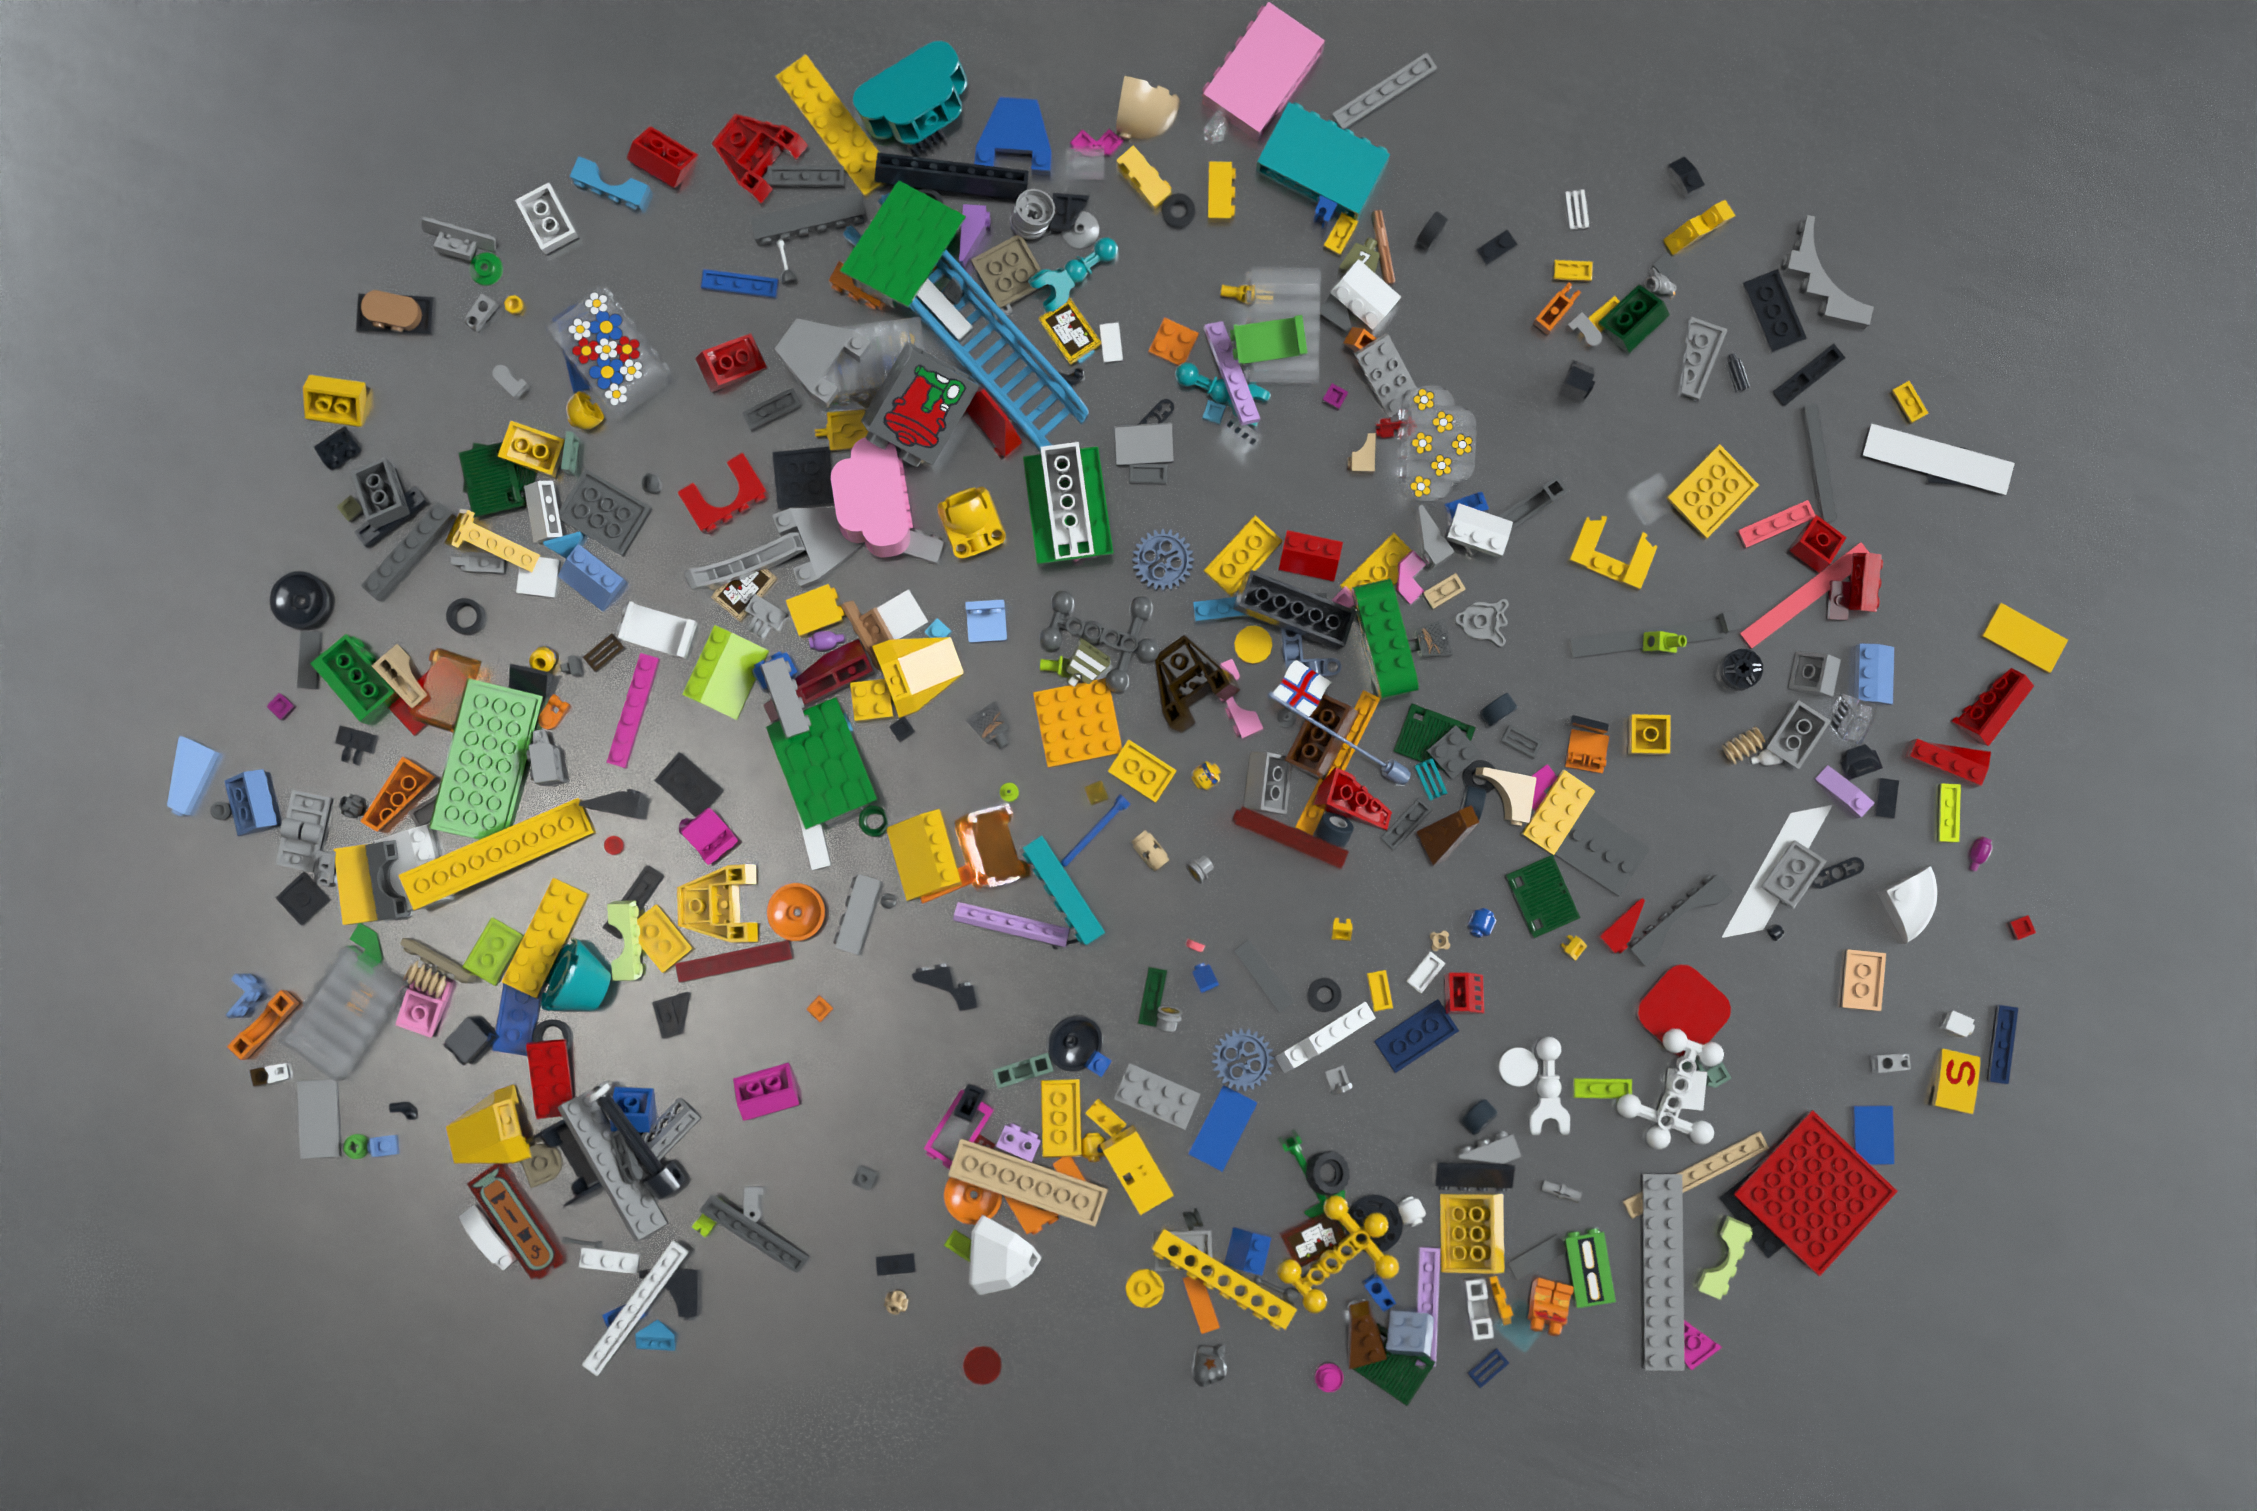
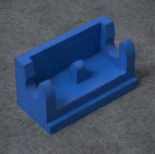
(1326, 209)
(1474, 501)

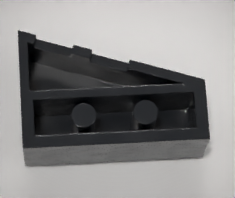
(1578, 381)

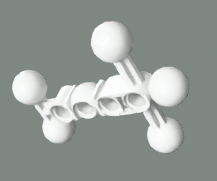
(1659, 1136)

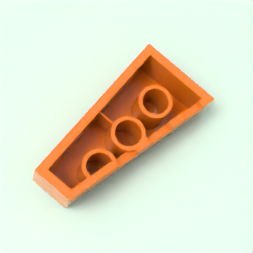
(398, 791)

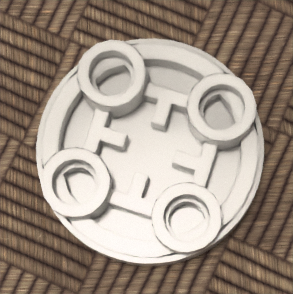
(1518, 1066)

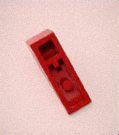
(1621, 930)

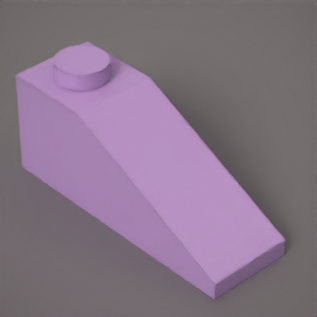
(1844, 791)

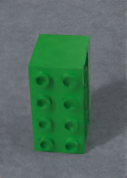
(345, 678)

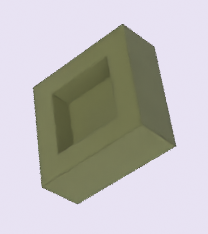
(350, 508)

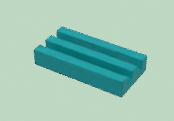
(1437, 794)

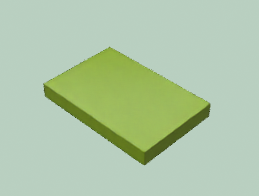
(493, 951)

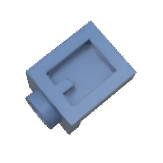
(383, 1146)

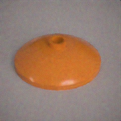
(781, 912)
(969, 1209)

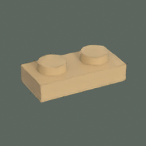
(1444, 591)

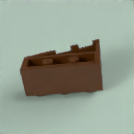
(1364, 1338)

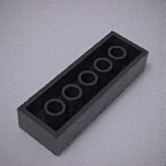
(1294, 609)

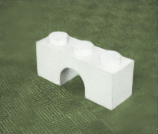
(1478, 1308)

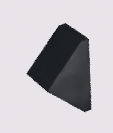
(969, 1103)

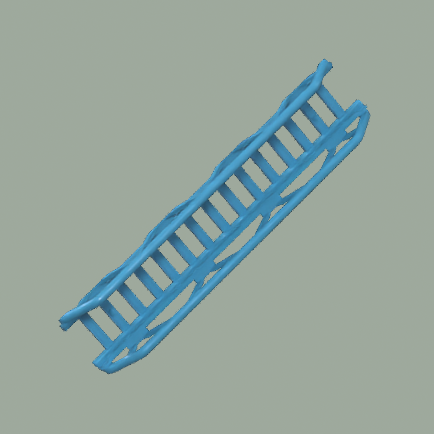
(1010, 335)

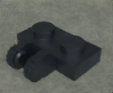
(357, 740)

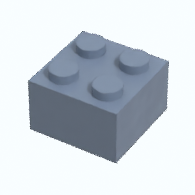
(1410, 1333)

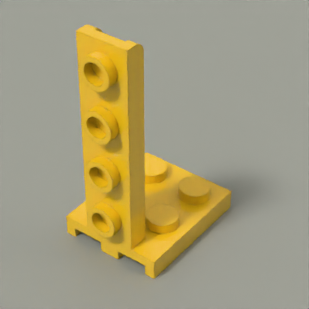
(466, 530)

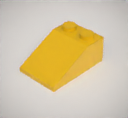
(532, 449)

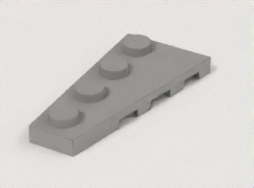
(1702, 350)

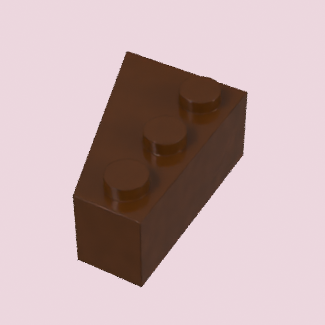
(1446, 834)

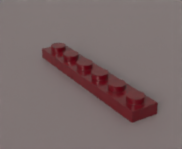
(733, 961)

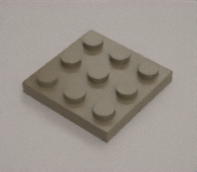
(1007, 270)

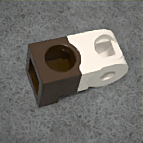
(269, 1074)

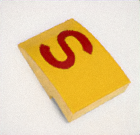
(1956, 1081)

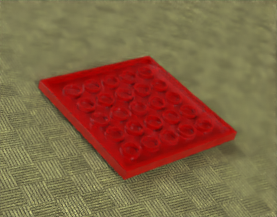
(1815, 1193)

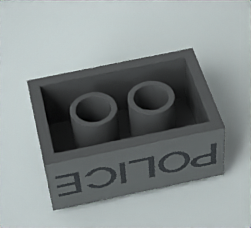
(380, 493)

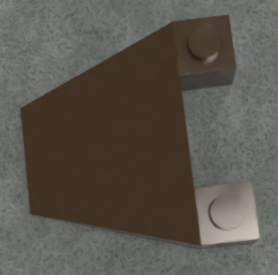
(1187, 675)

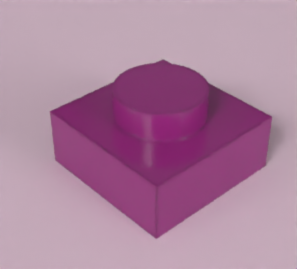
(1335, 396)
(280, 706)

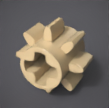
(896, 1302)

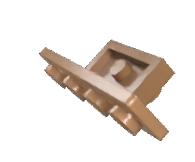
(868, 627)

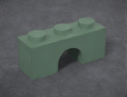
(1023, 1070)

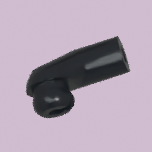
(405, 1108)

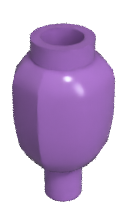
(824, 640)

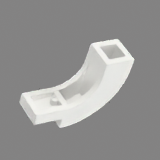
(485, 1238)

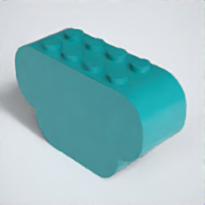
(913, 95)

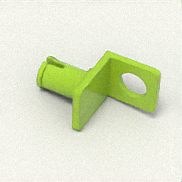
(1664, 641)
(1055, 666)

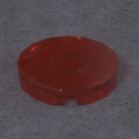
(982, 1365)

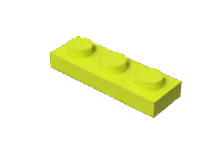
(1949, 812)

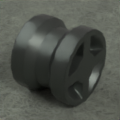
(1193, 1219)

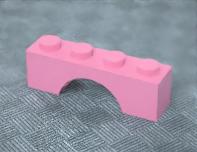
(1245, 721)

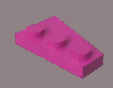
(1697, 1346)

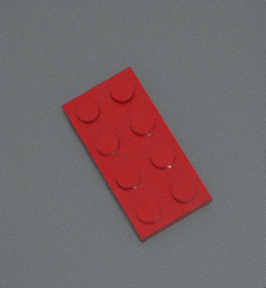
(549, 1076)

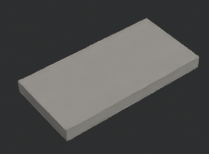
(318, 1118)

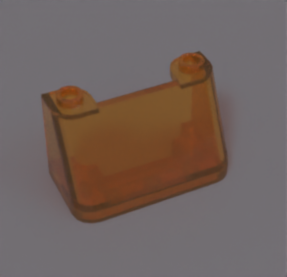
(444, 688)
(990, 848)

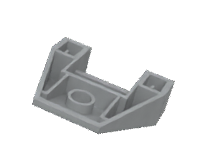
(811, 351)
(821, 539)

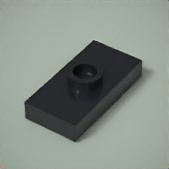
(895, 1264)

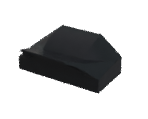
(1860, 762)

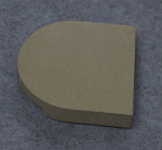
(543, 1165)

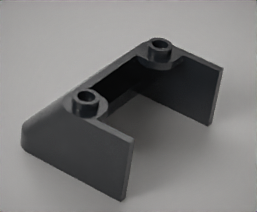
(560, 1135)

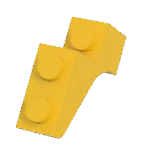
(1699, 227)

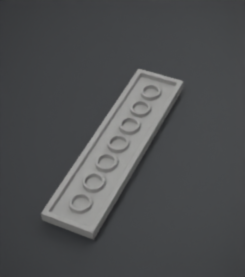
(593, 1136)

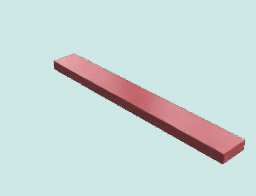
(1800, 599)

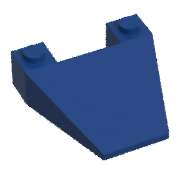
(1016, 128)

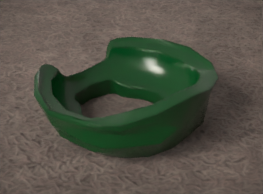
(865, 813)

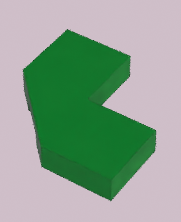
(367, 939)

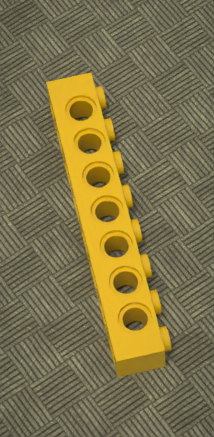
(1284, 1311)

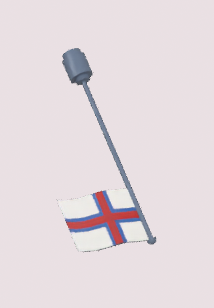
(1302, 691)

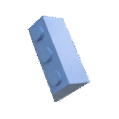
(591, 577)
(1874, 673)
(250, 802)

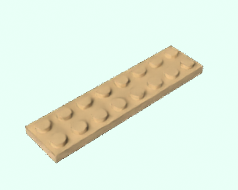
(1028, 1182)

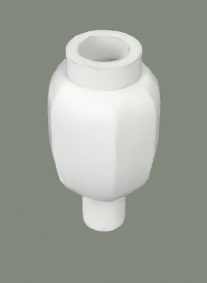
(1766, 758)

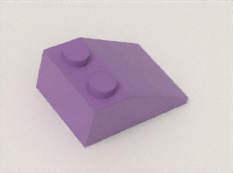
(972, 231)

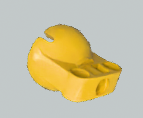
(970, 520)

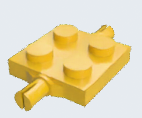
(843, 429)

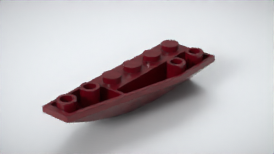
(829, 675)

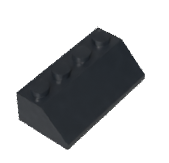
(1473, 1175)

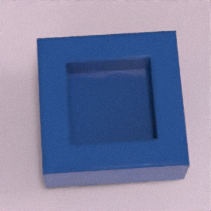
(1098, 1063)

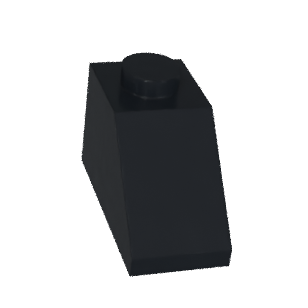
(1686, 176)

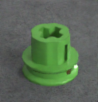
(360, 1152)

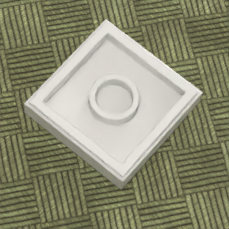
(540, 581)
(902, 615)
(1695, 1097)

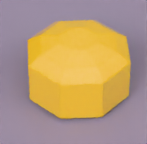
(513, 305)

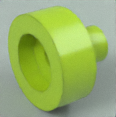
(1009, 797)

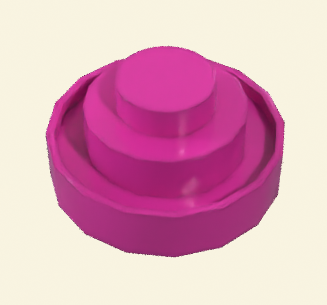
(1329, 1377)

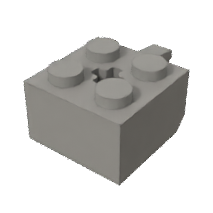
(544, 760)

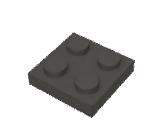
(1454, 752)

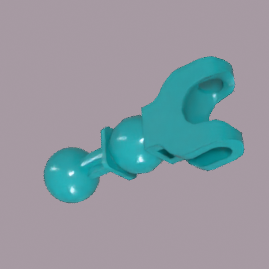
(1074, 271)
(1188, 375)

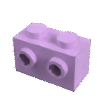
(1017, 1146)

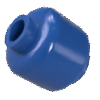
(1481, 922)

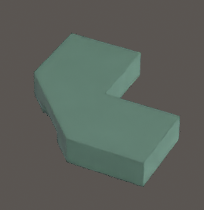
(1715, 1075)

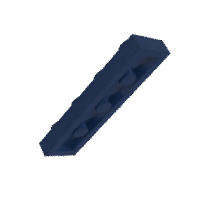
(2003, 1044)

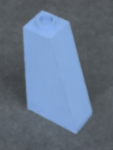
(190, 772)

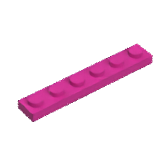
(632, 710)

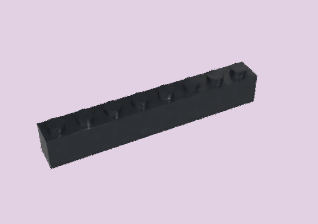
(950, 176)

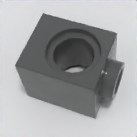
(864, 1178)

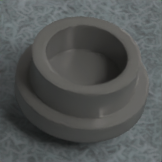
(220, 810)

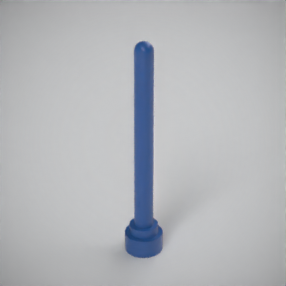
(1120, 804)

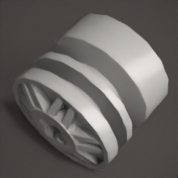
(1032, 214)

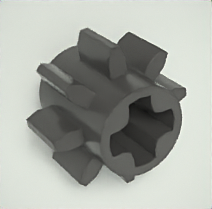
(350, 805)

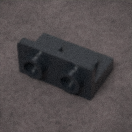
(337, 448)

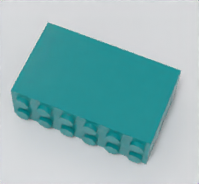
(1322, 160)

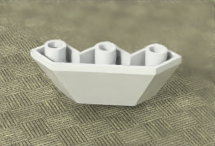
(999, 1258)

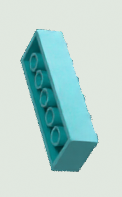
(1066, 894)

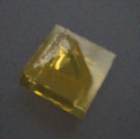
(1096, 792)

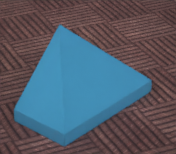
(565, 544)
(655, 1337)

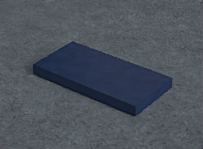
(1416, 1036)

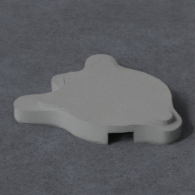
(1483, 621)

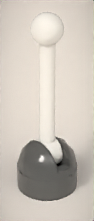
(787, 277)

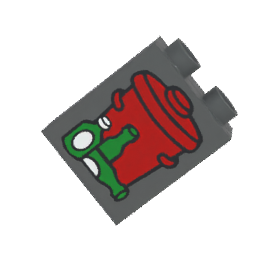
(918, 405)

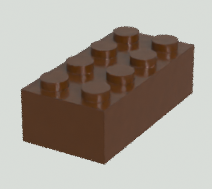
(1315, 748)

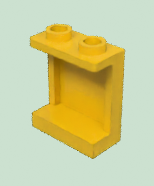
(815, 609)

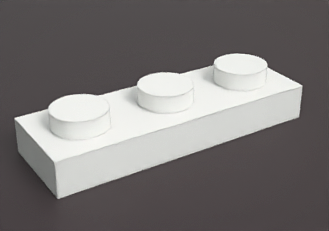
(609, 1260)

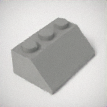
(1268, 783)

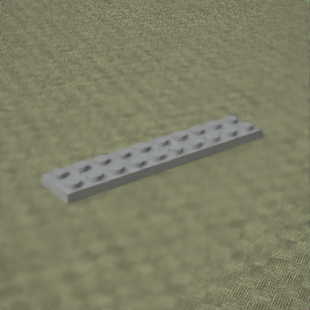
(1663, 1272)

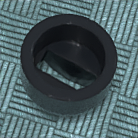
(1775, 932)

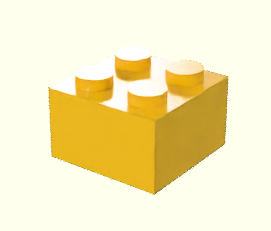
(871, 701)
(1649, 734)

